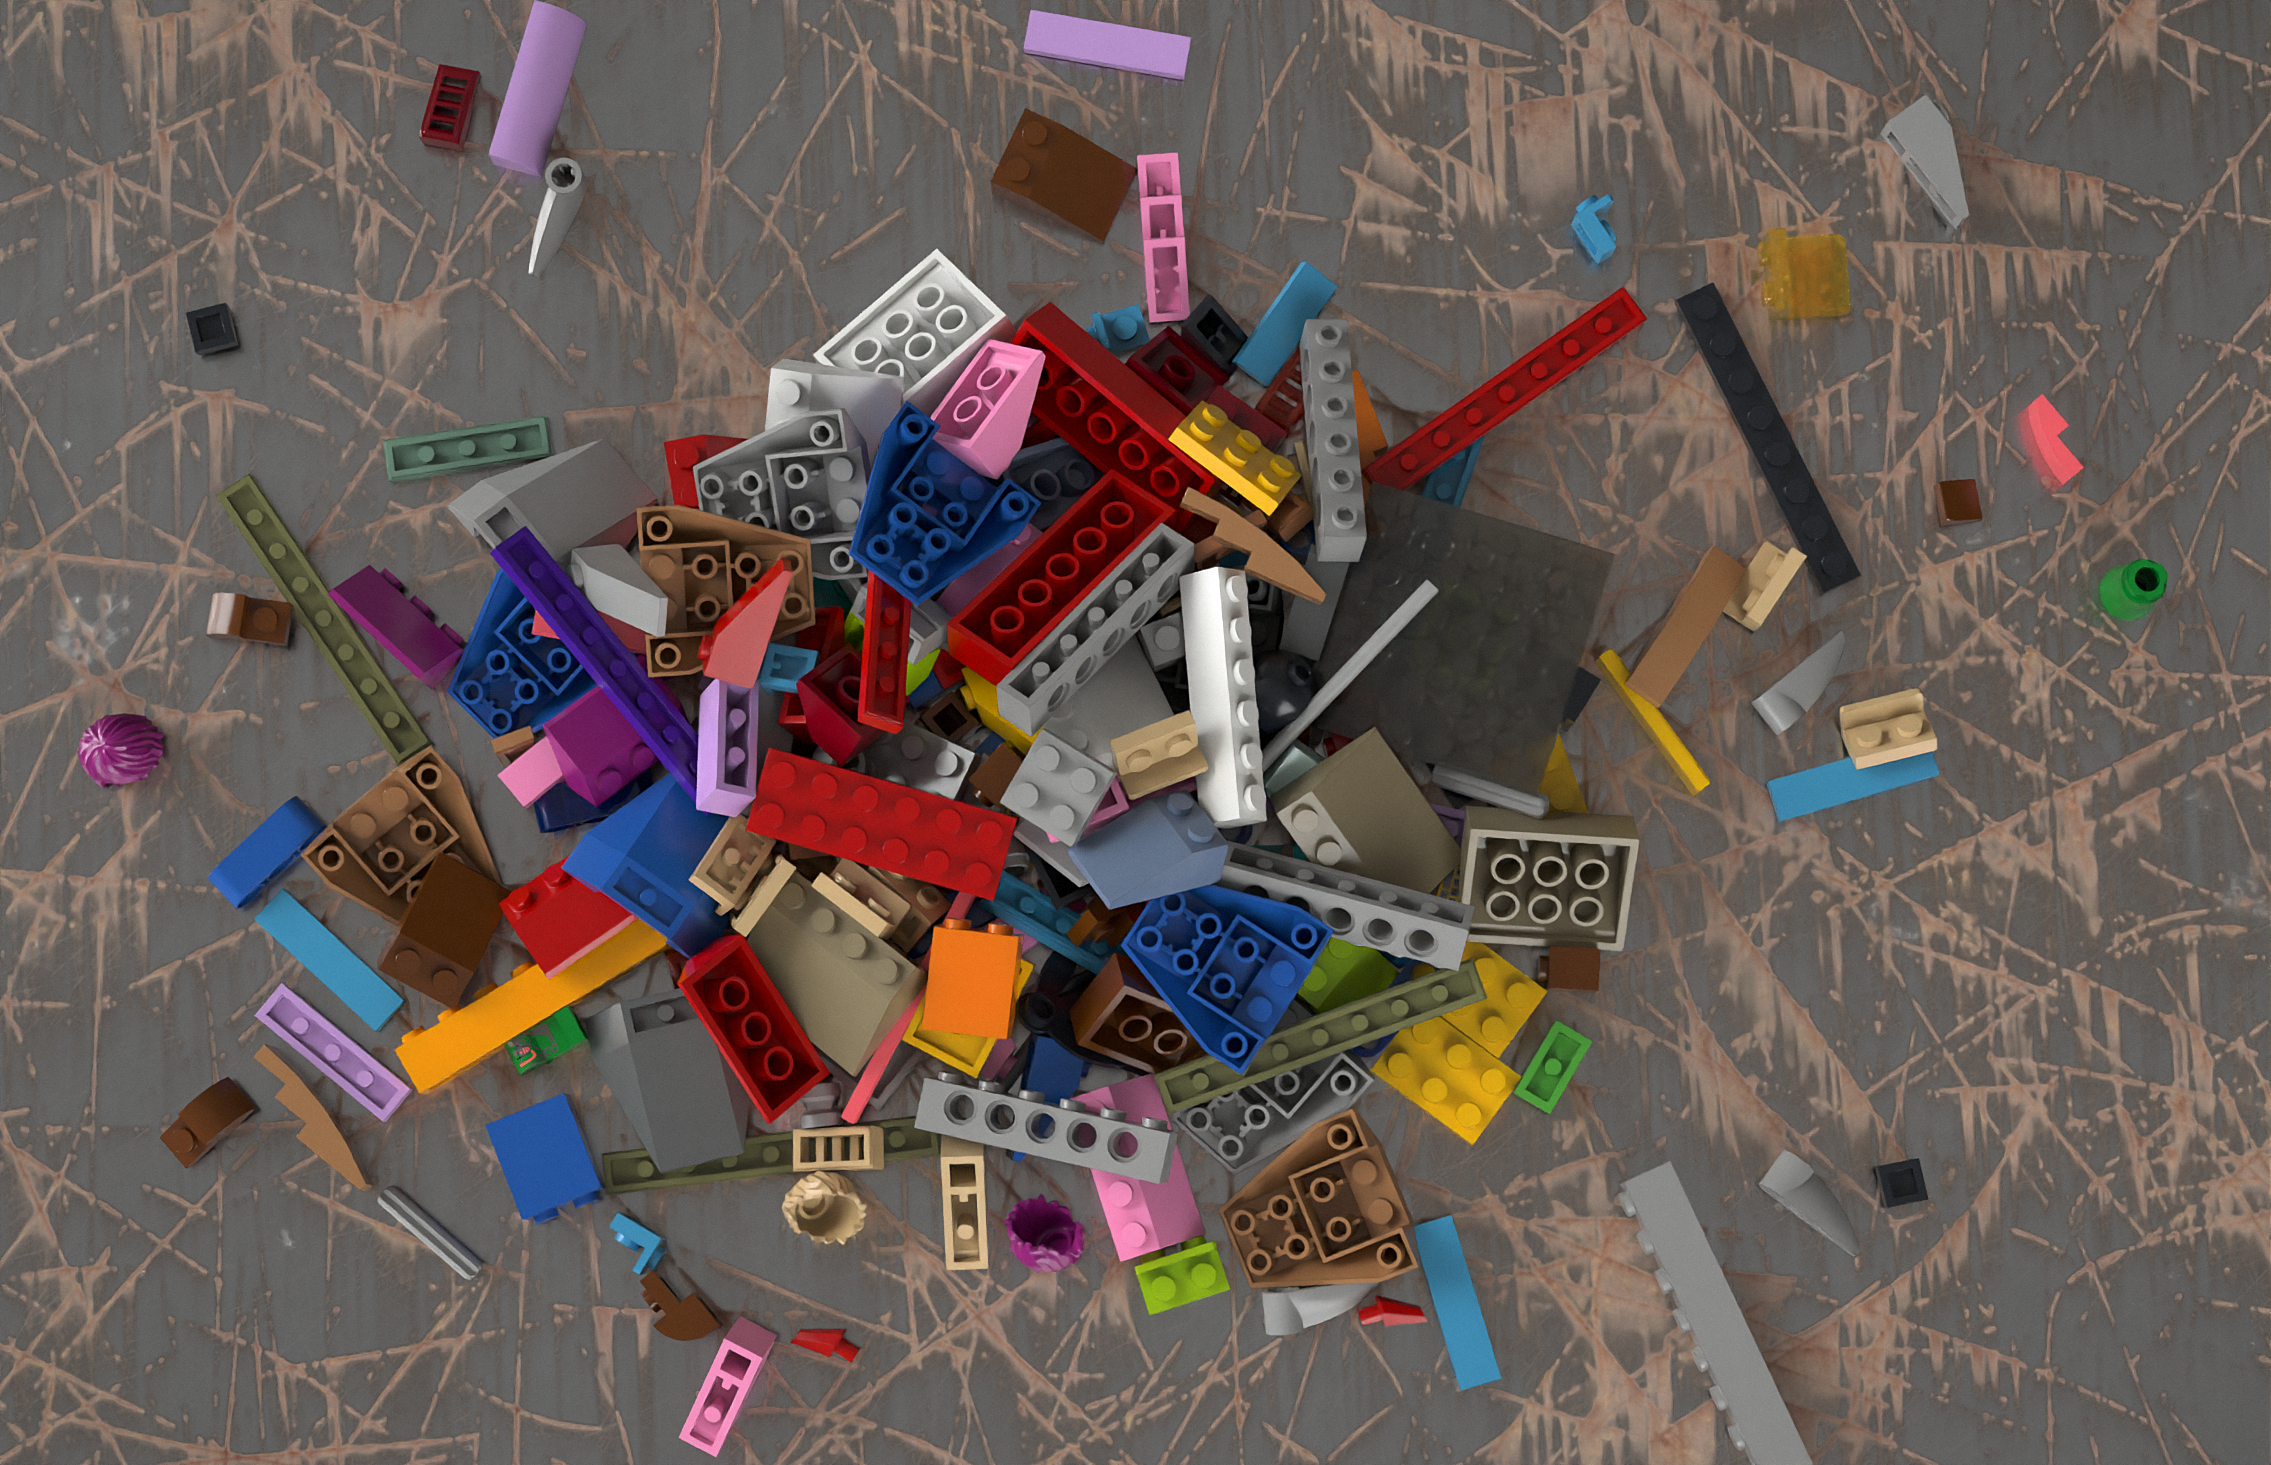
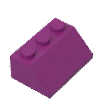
(399, 624)
(599, 746)

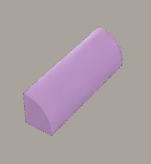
(537, 89)

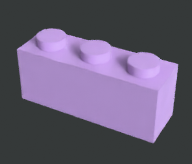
(727, 748)

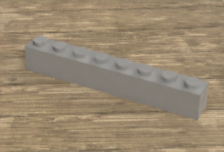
(1712, 1318)

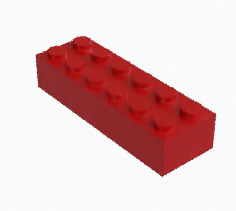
(1110, 412)
(1054, 575)
(881, 823)

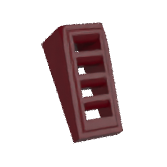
(442, 138)

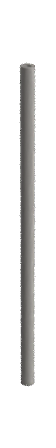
(1348, 672)

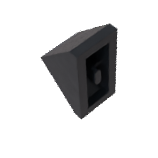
(1214, 334)

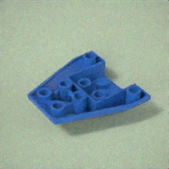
(930, 512)
(513, 675)
(646, 860)
(1226, 964)

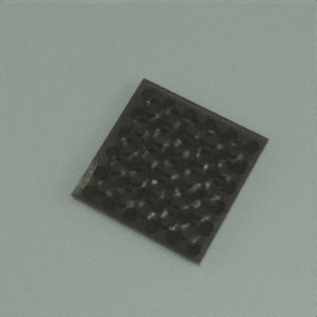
(1486, 660)

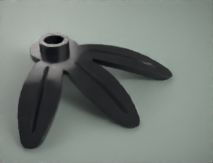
(1050, 1013)

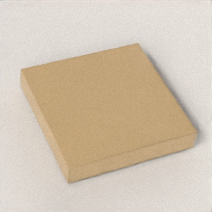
(763, 894)

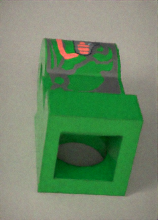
(547, 1041)

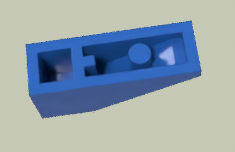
(1051, 1072)

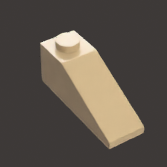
(964, 1203)

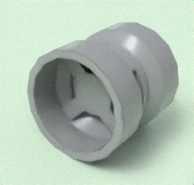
(820, 1106)

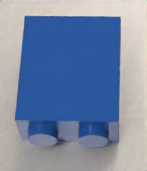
(546, 1158)

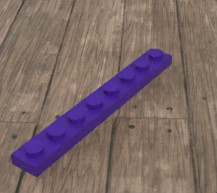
(602, 655)

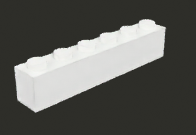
(1223, 695)

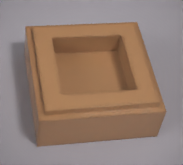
(513, 745)

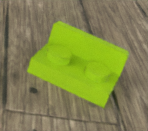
(1181, 1276)

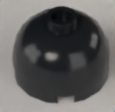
(1282, 688)

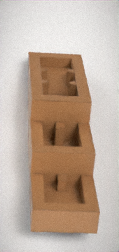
(1266, 557)
(1685, 626)
(322, 1129)

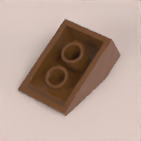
(1062, 176)
(444, 930)
(1131, 1021)

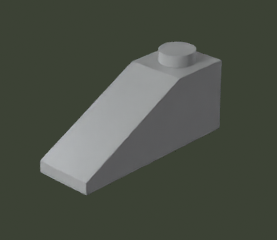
(1928, 150)
(619, 587)

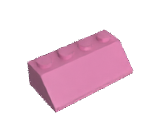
(1141, 1212)

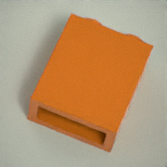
(973, 979)

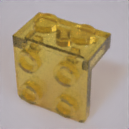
(1804, 275)

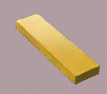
(1653, 724)

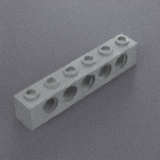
(1332, 441)
(1095, 629)
(1363, 902)
(940, 1114)

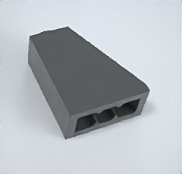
(1307, 621)

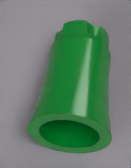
(2123, 596)

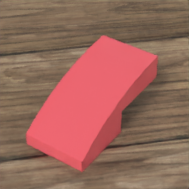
(2046, 427)

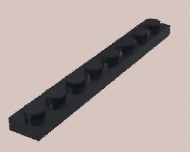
(1767, 438)

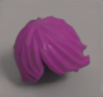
(120, 749)
(1044, 1235)

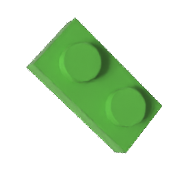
(1552, 1067)

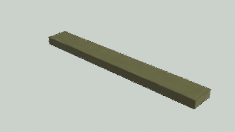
(324, 619)
(1326, 1035)
(762, 1157)

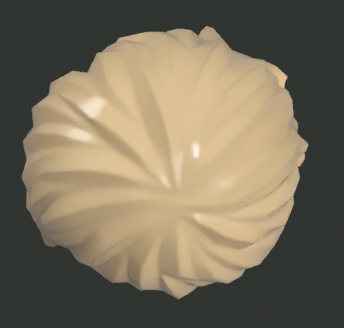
(839, 1208)

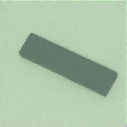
(468, 449)

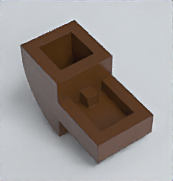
(249, 619)
(952, 719)
(1103, 924)
(206, 1121)
(683, 1319)

